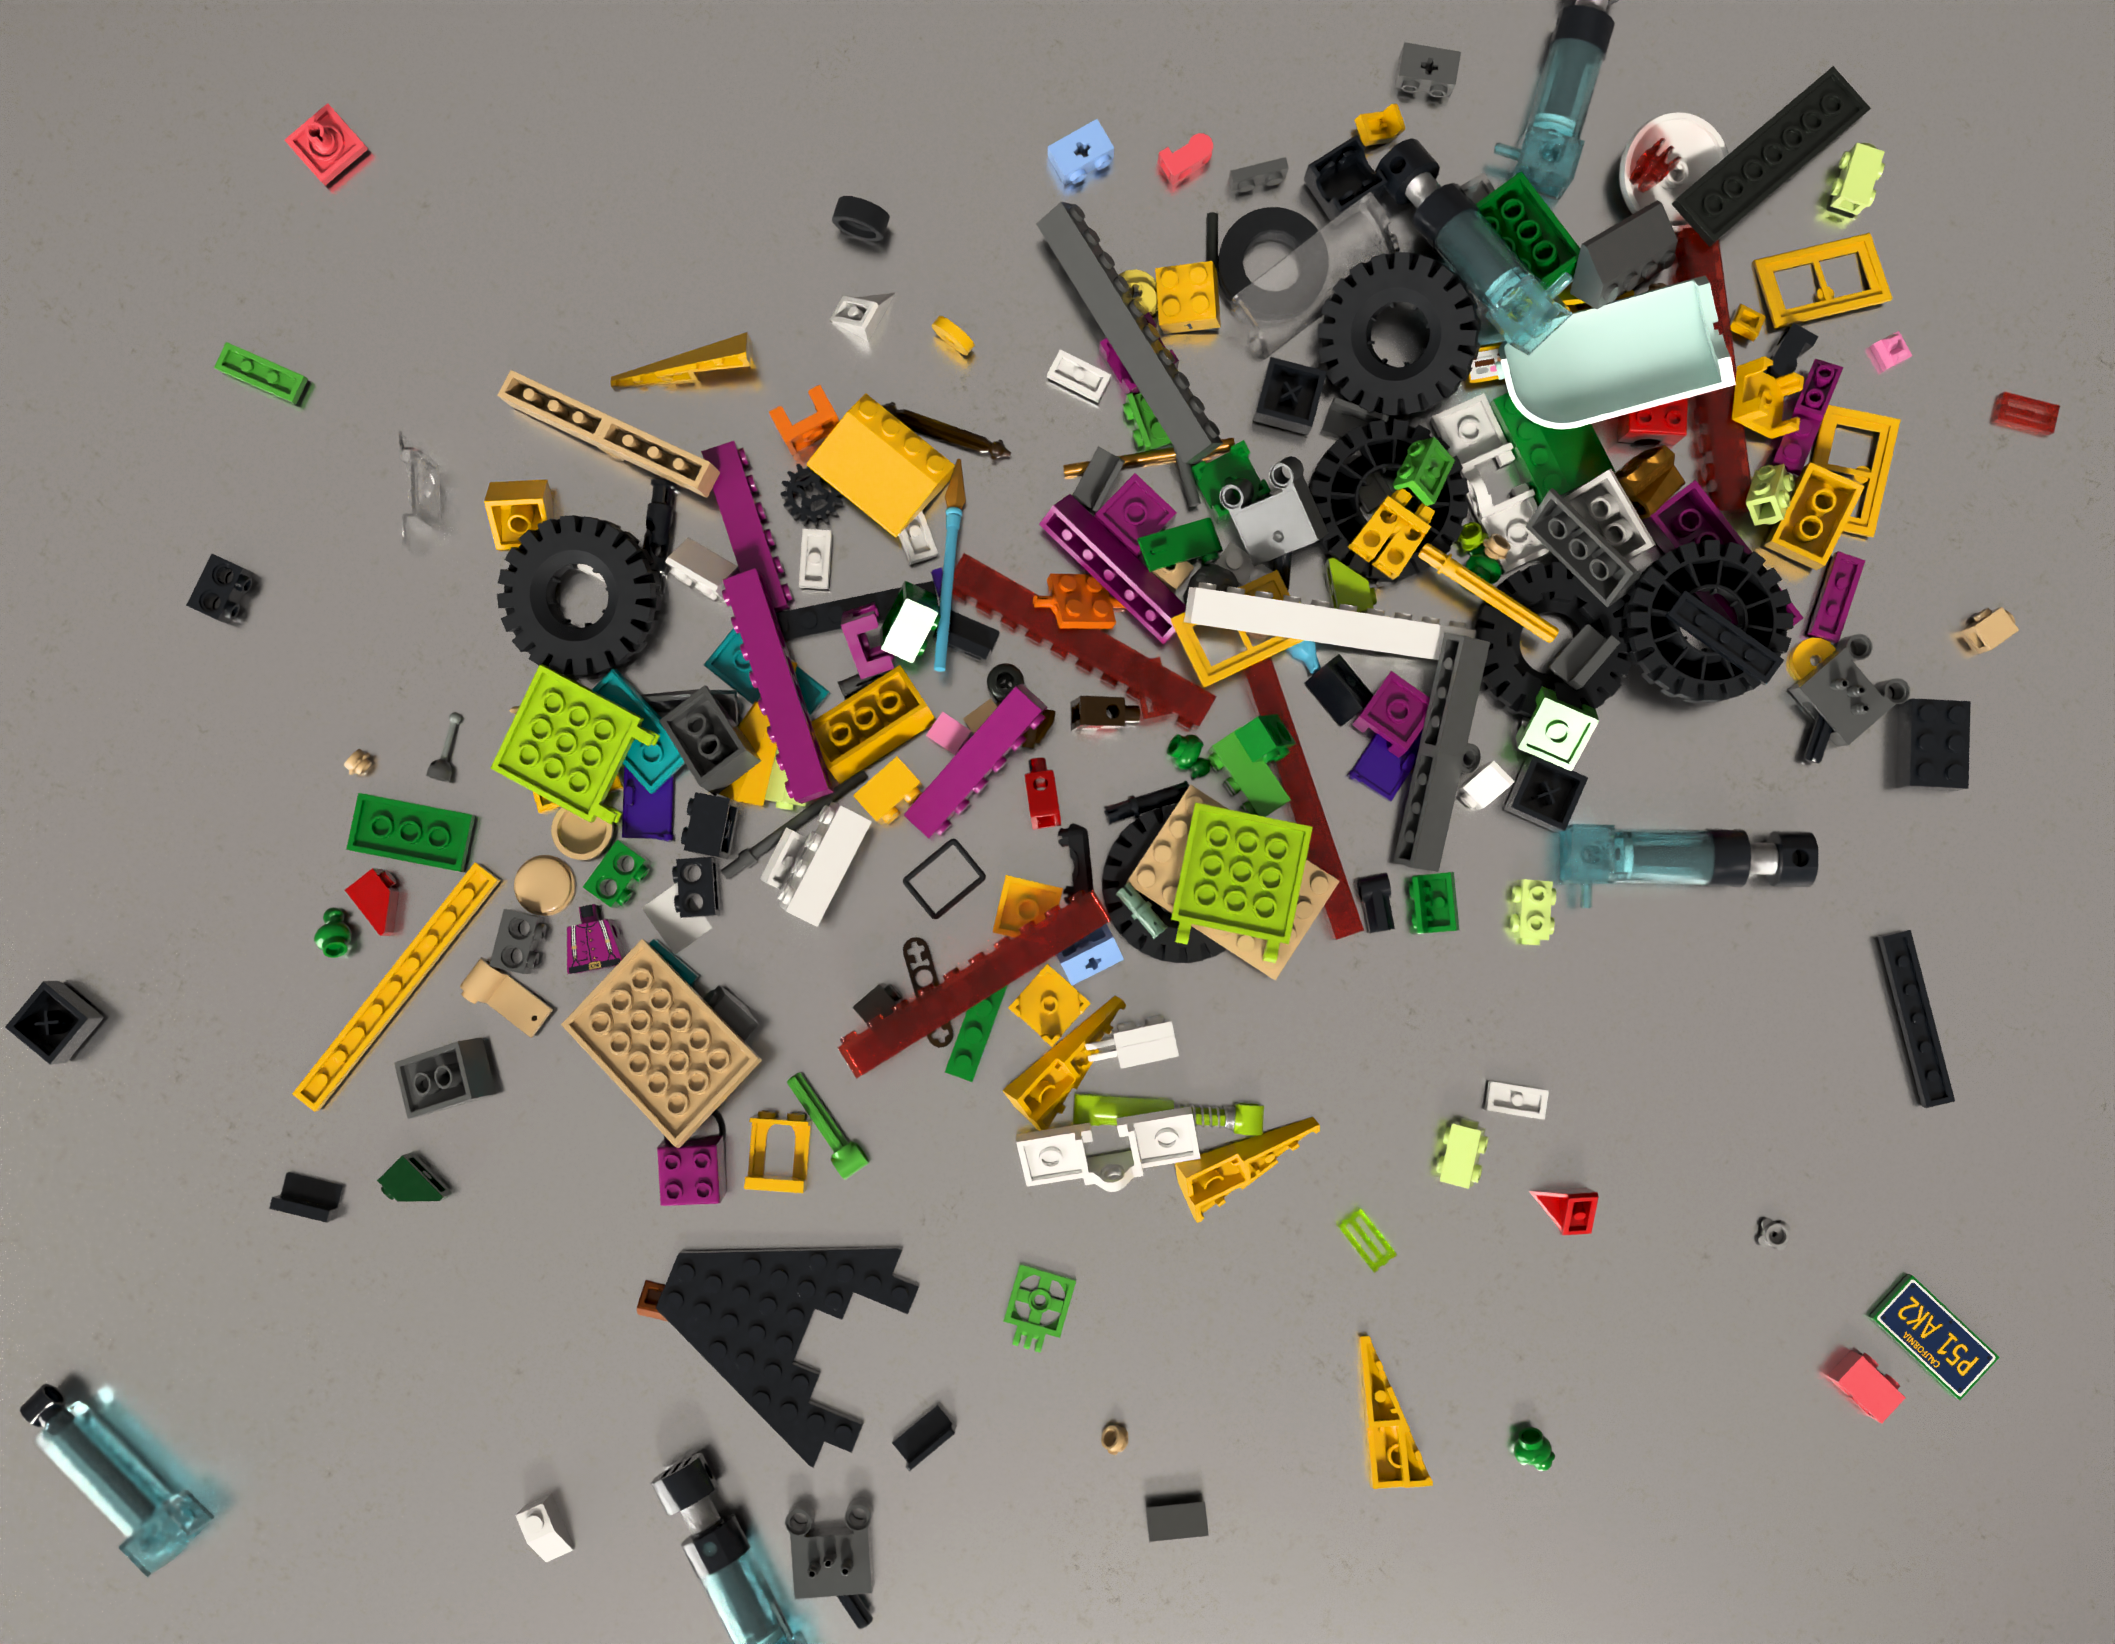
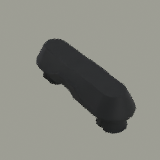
(1077, 839)

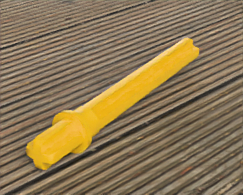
(1488, 592)

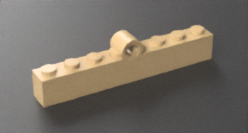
(609, 434)

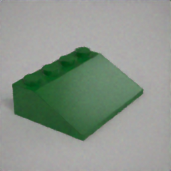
(1531, 229)
(1549, 455)

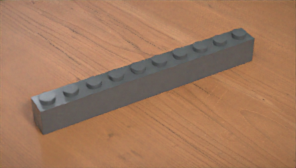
(1130, 333)

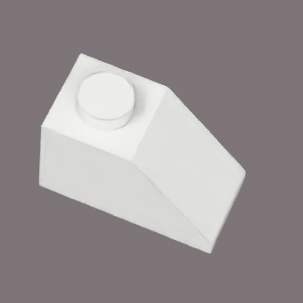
(1485, 785)
(544, 1528)

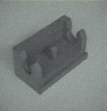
(1177, 1521)

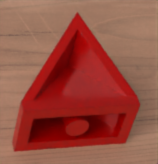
(1570, 1208)

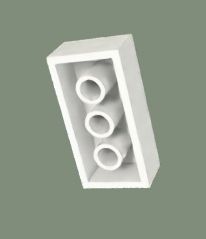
(823, 863)

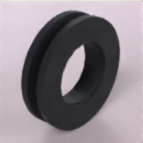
(1251, 228)

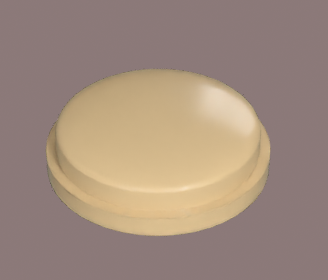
(579, 837)
(544, 885)

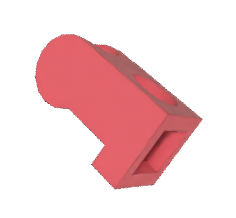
(1186, 159)

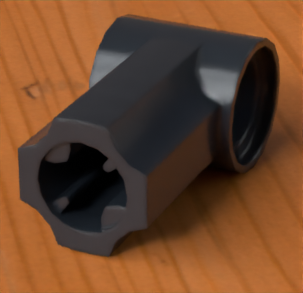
(1375, 894)

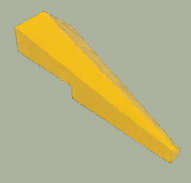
(684, 367)
(753, 784)
(1046, 1084)
(1236, 1165)
(1390, 1445)

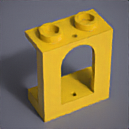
(760, 1125)

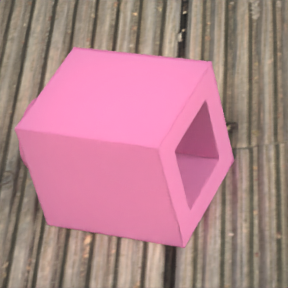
(949, 734)

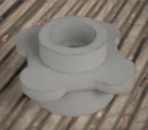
(1782, 1237)

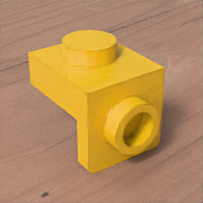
(1380, 126)

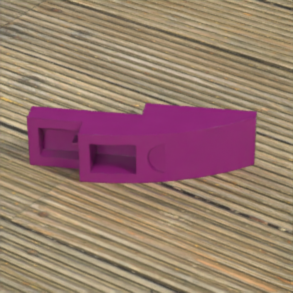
(1811, 411)

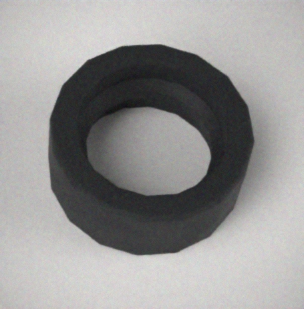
(860, 218)

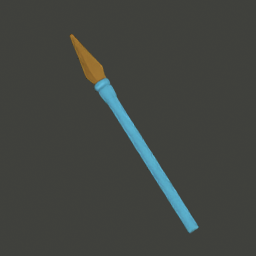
(955, 500)

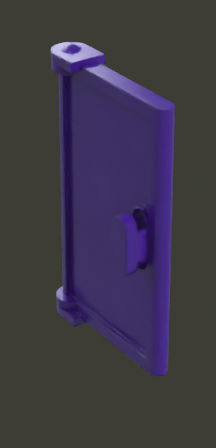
(1382, 769)
(650, 813)

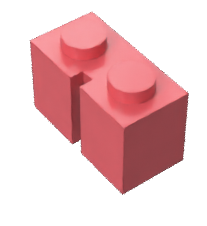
(1868, 1387)

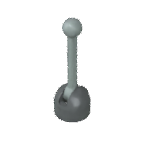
(440, 768)

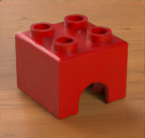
(1663, 422)

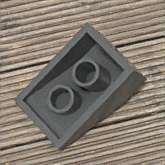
(709, 741)
(445, 1077)

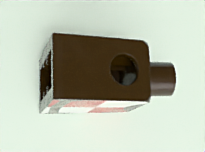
(1089, 713)

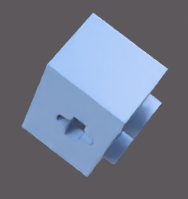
(1088, 140)
(1090, 955)

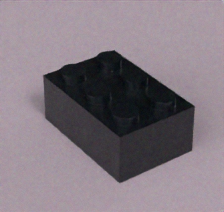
(1933, 745)

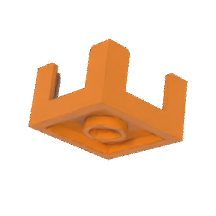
(809, 430)

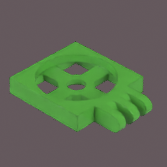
(1031, 1328)

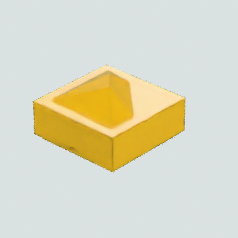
(1747, 322)

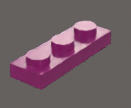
(1836, 597)

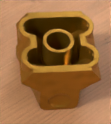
(1650, 479)

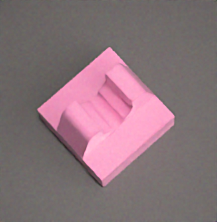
(1890, 351)

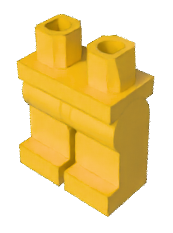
(1400, 526)

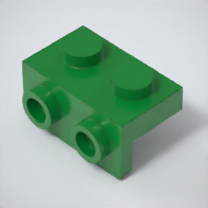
(1434, 903)

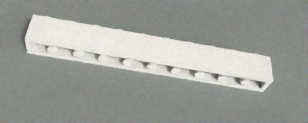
(1318, 622)

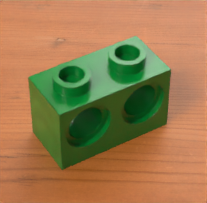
(1265, 738)
(612, 869)

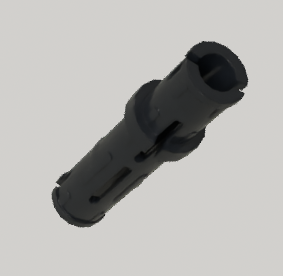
(1136, 805)

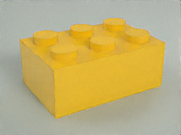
(1815, 516)

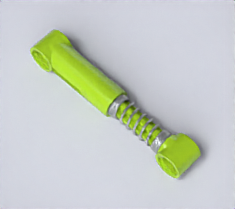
(1104, 1110)

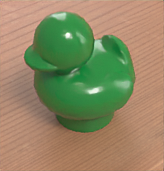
(1484, 566)
(1186, 752)
(334, 934)
(1534, 1449)

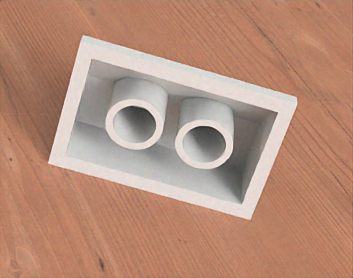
(1612, 515)

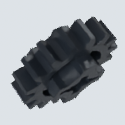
(808, 506)

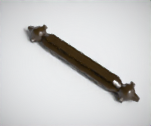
(948, 432)

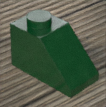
(411, 1181)

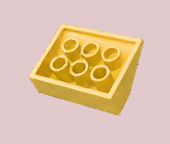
(881, 465)

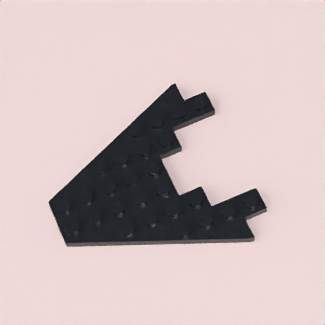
(751, 1315)

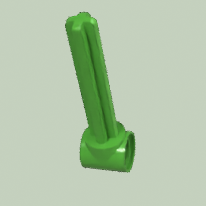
(847, 1156)

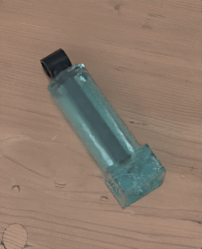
(116, 1480)

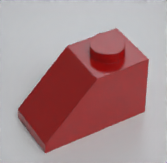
(376, 899)

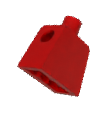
(1042, 803)

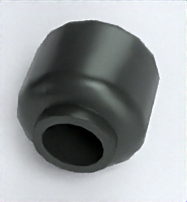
(1000, 673)

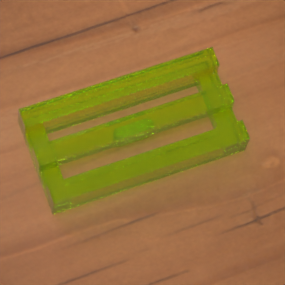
(1382, 1259)

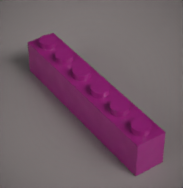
(744, 520)
(1113, 566)
(976, 760)

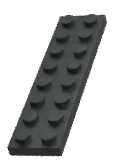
(1770, 156)

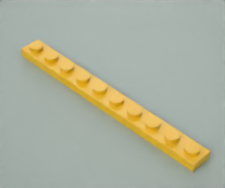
(396, 987)

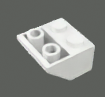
(701, 566)

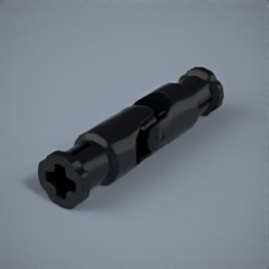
(658, 524)

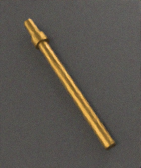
(1143, 457)

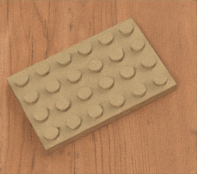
(1159, 877)
(661, 1043)

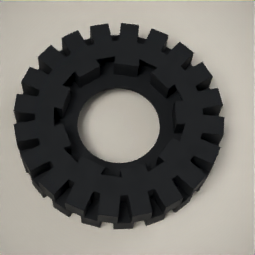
(1548, 590)

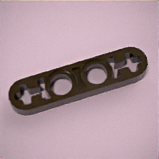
(926, 954)

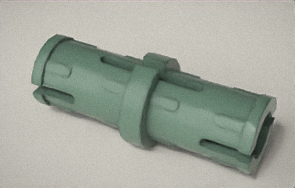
(1141, 910)

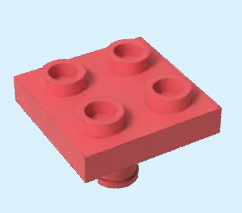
(326, 144)

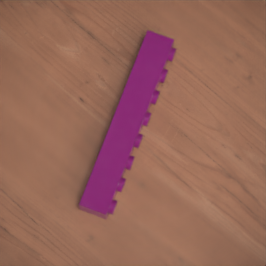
(777, 686)

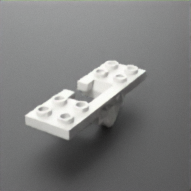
(1477, 438)
(1153, 1138)

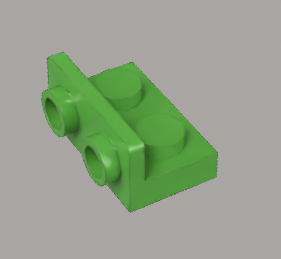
(1148, 429)
(1425, 470)

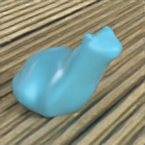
(1307, 653)

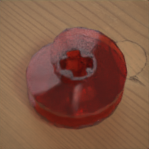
(1652, 168)

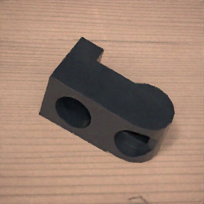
(1785, 354)

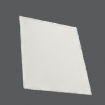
(675, 930)

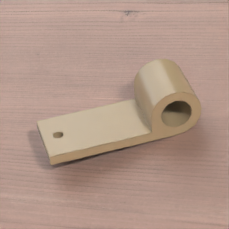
(505, 996)

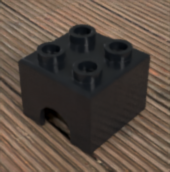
(1343, 178)

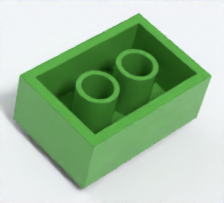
(1250, 781)

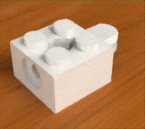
(1138, 1043)

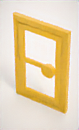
(1826, 303)
(1877, 477)
(1210, 674)

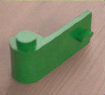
(1181, 544)

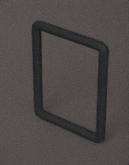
(960, 896)

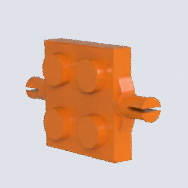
(1079, 602)

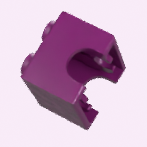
(692, 1172)

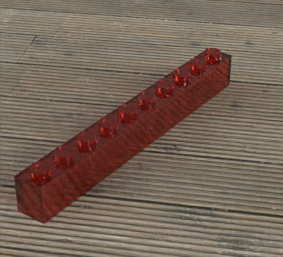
(1720, 437)
(1088, 647)
(1304, 807)
(973, 984)

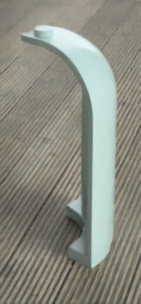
(1621, 358)

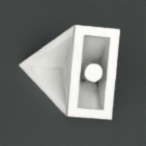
(861, 314)

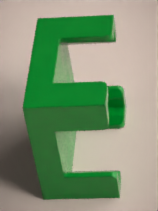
(1218, 473)

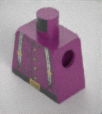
(593, 943)

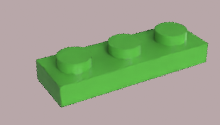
(261, 373)

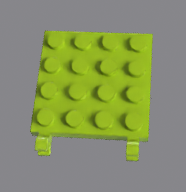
(569, 744)
(1241, 875)

